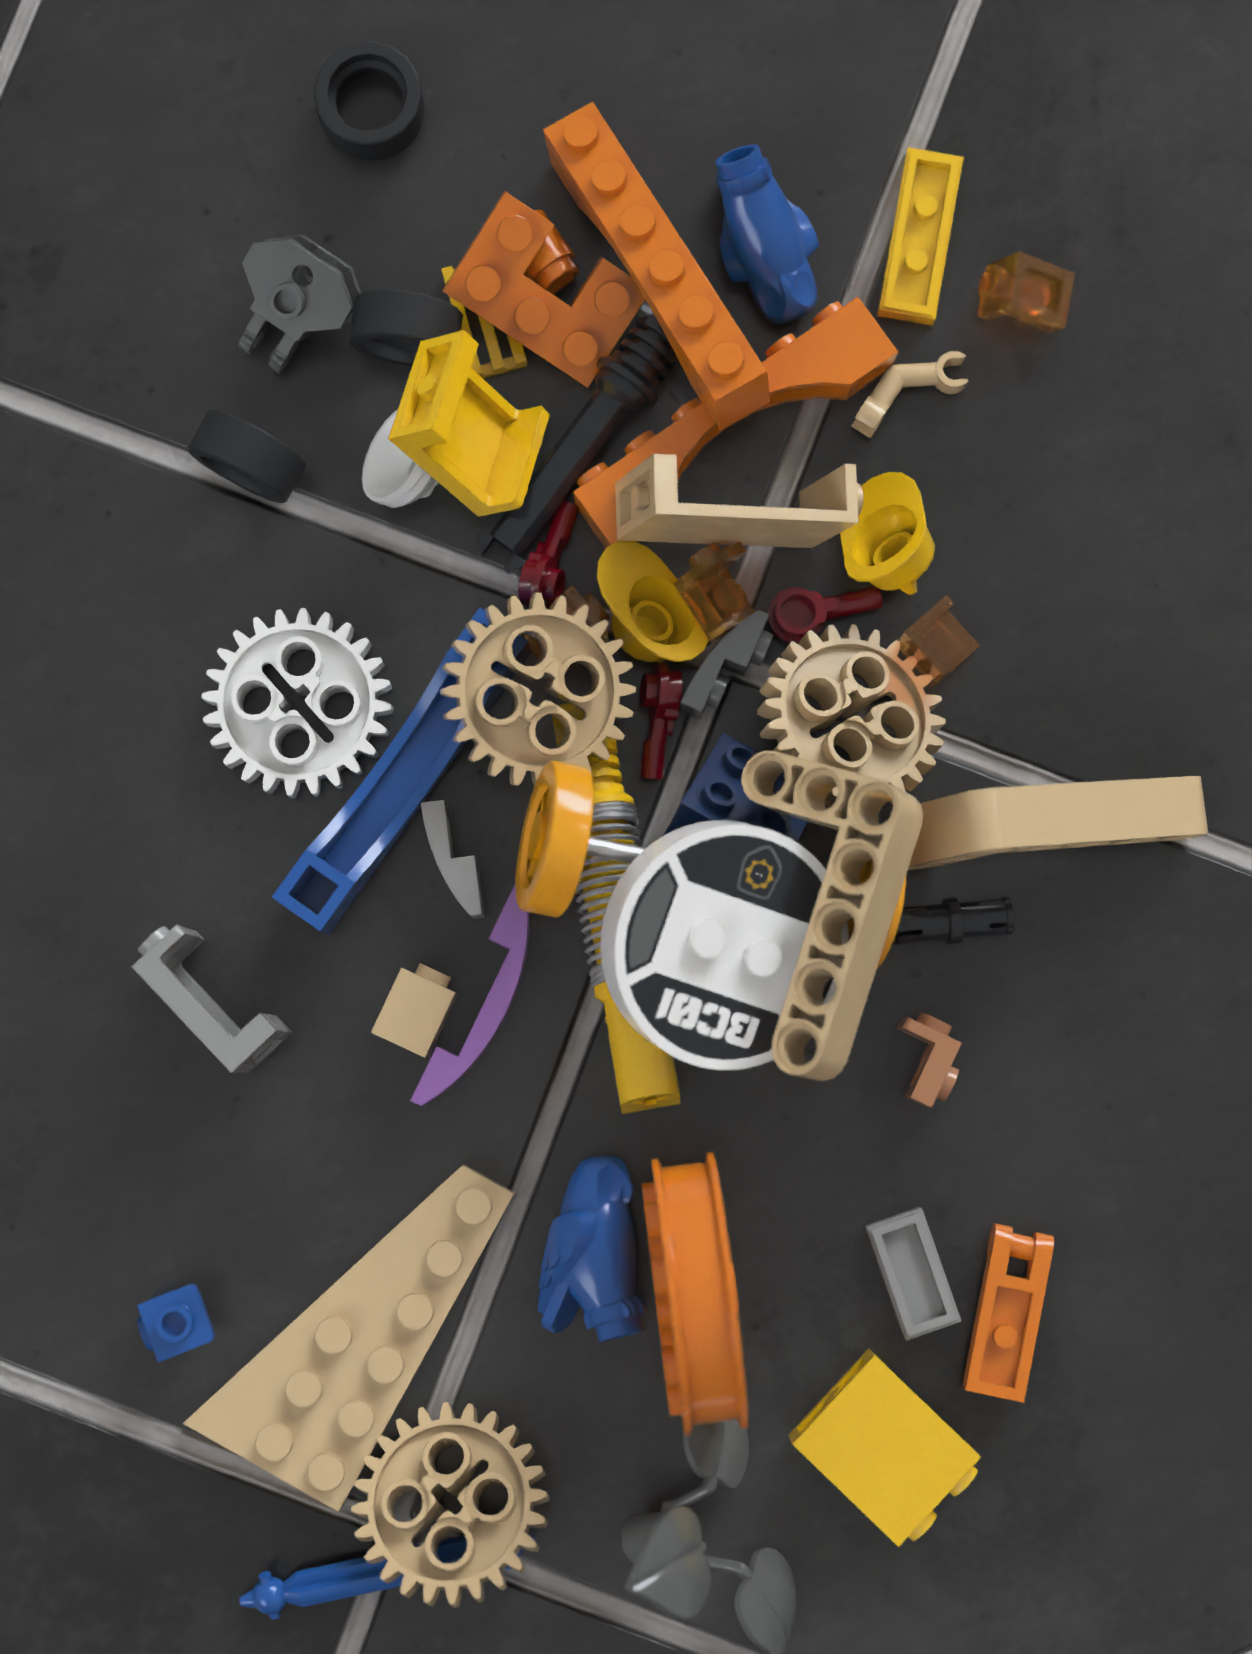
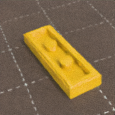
(920, 236)

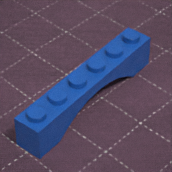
(381, 808)

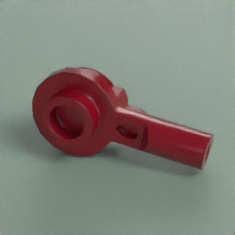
(541, 569)
(801, 610)
(662, 696)

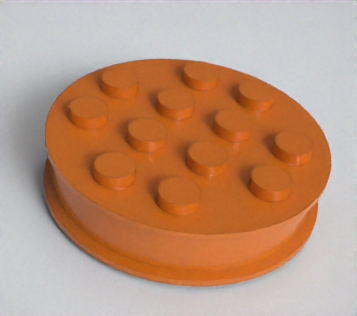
(695, 1294)

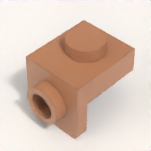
(934, 1073)

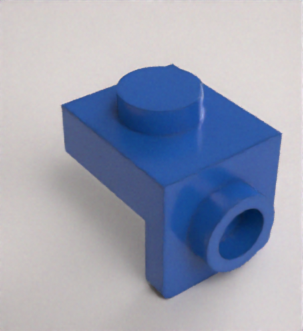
(174, 1322)

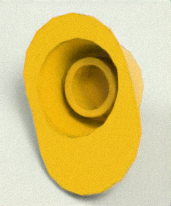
(892, 536)
(647, 605)

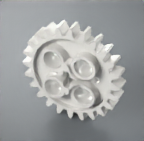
(259, 736)

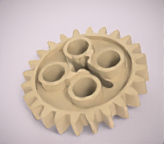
(562, 641)
(825, 672)
(490, 1539)

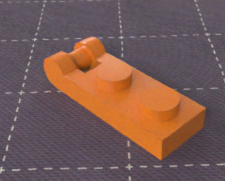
(1008, 1315)

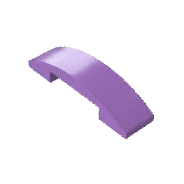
(447, 1068)

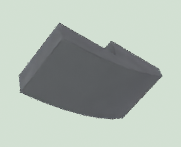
(742, 645)

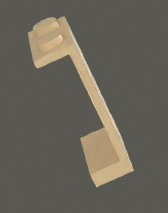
(651, 512)

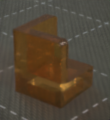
(938, 642)

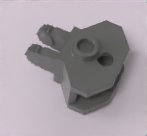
(291, 297)

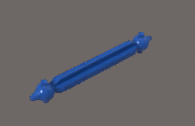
(334, 1581)

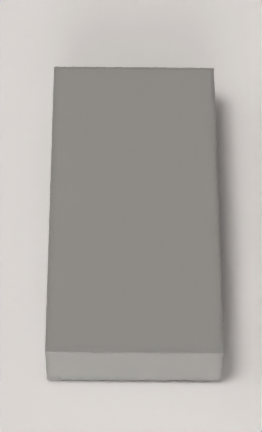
(912, 1273)

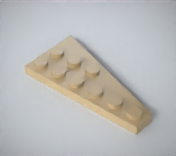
(342, 1366)

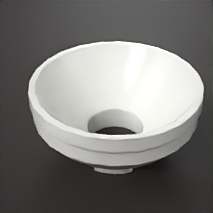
(390, 474)

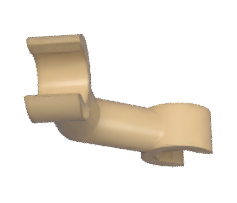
(906, 375)

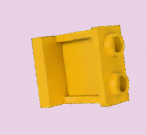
(466, 429)
(885, 1449)

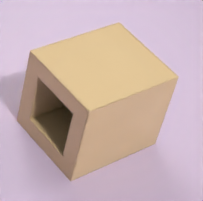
(416, 1010)

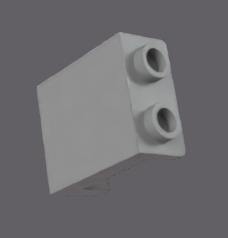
(163, 971)

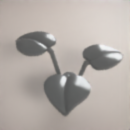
(670, 1548)

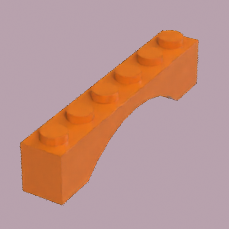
(685, 304)
(826, 362)

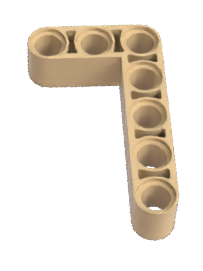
(1058, 818)
(838, 901)

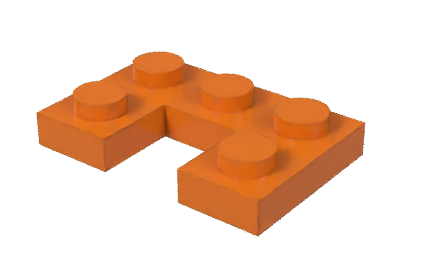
(494, 287)

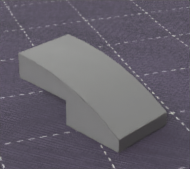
(459, 873)

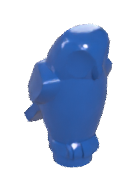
(765, 237)
(594, 1254)

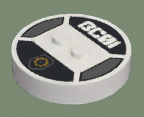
(710, 940)

